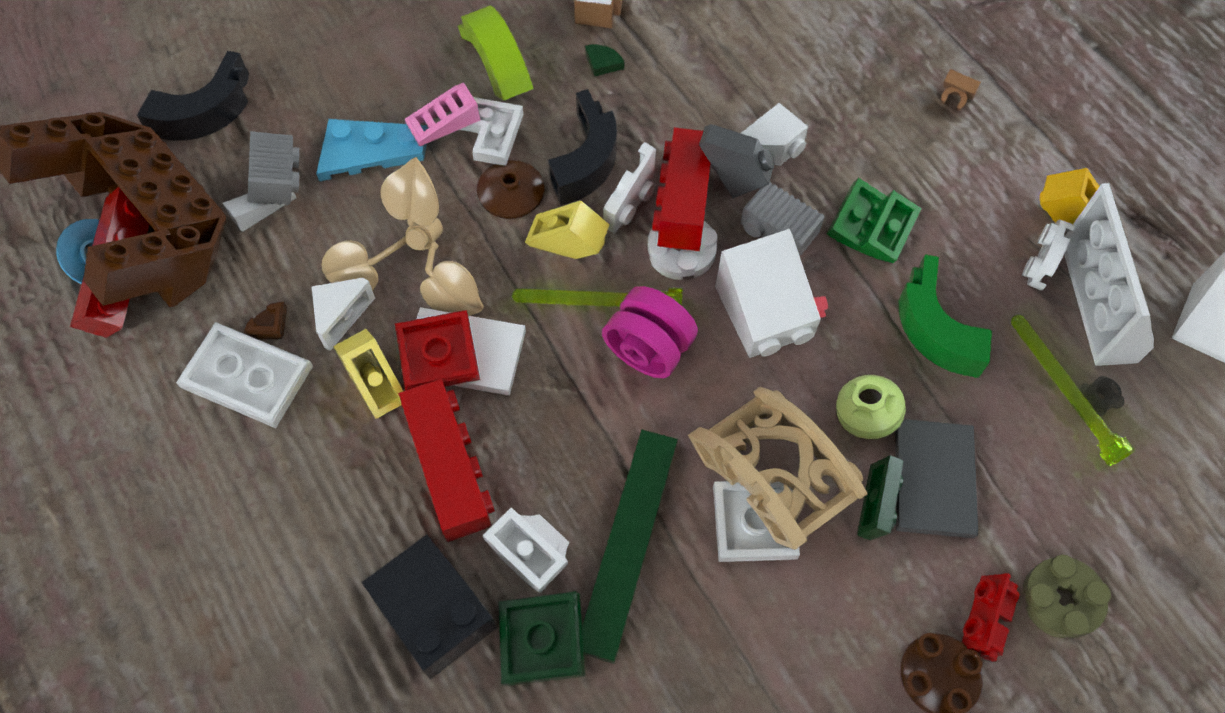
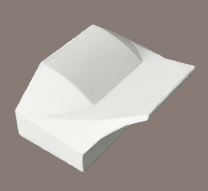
(528, 547)

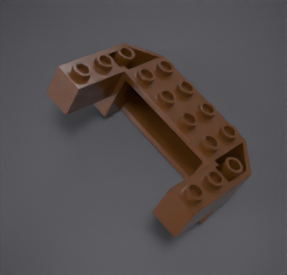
(109, 153)

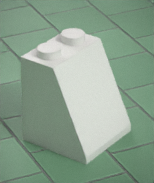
(767, 294)
(1203, 315)

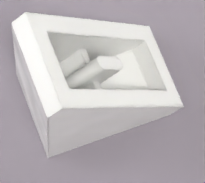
(339, 307)

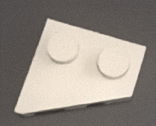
(631, 190)

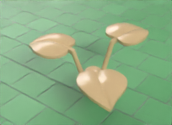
(410, 196)

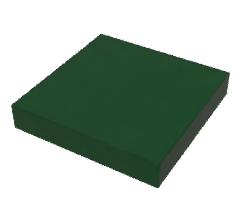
(541, 639)

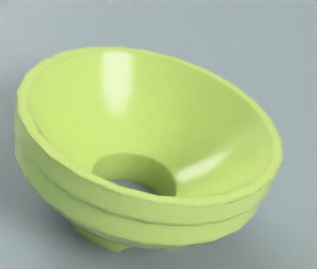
(870, 420)

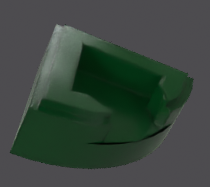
(603, 59)

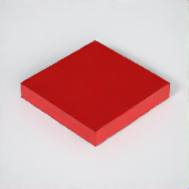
(437, 350)

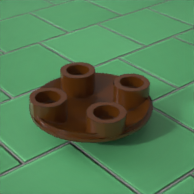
(941, 674)

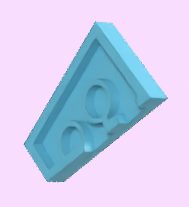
(366, 144)

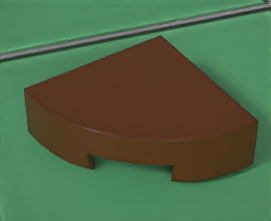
(268, 323)

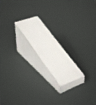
(247, 214)

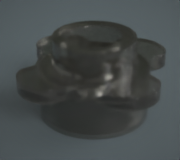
(1106, 387)

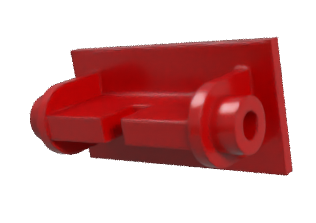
(993, 599)

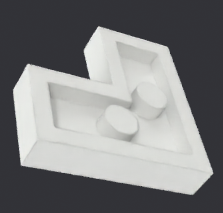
(496, 130)

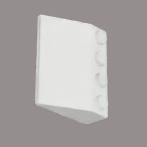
(1108, 284)

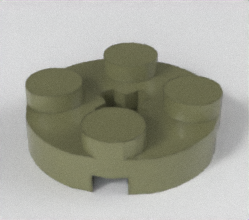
(1087, 591)

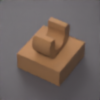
(959, 85)

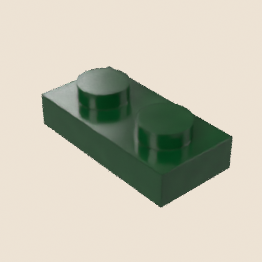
(879, 504)

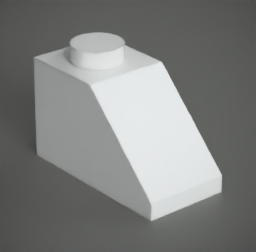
(779, 133)

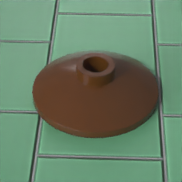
(513, 199)

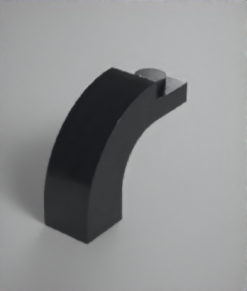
(201, 111)
(589, 166)

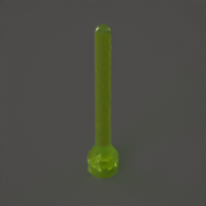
(580, 297)
(1112, 446)

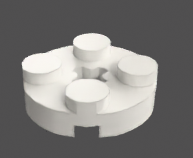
(1050, 254)
(686, 262)

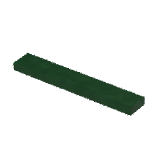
(627, 546)

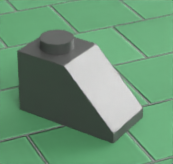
(737, 159)

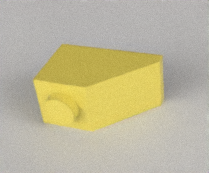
(569, 231)
(370, 372)

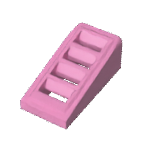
(447, 102)

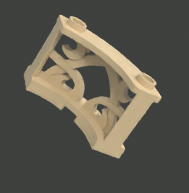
(785, 421)

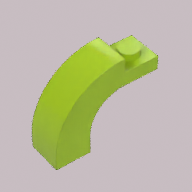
(497, 51)

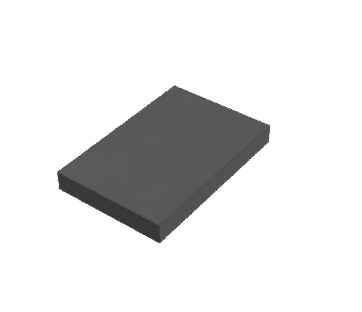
(937, 479)

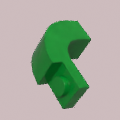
(933, 332)

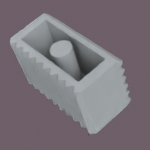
(271, 168)
(775, 211)

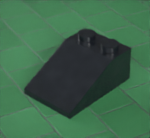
(429, 606)

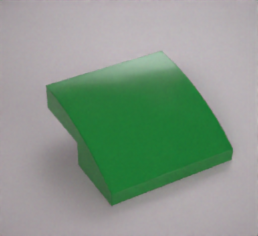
(874, 221)

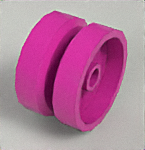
(650, 332)

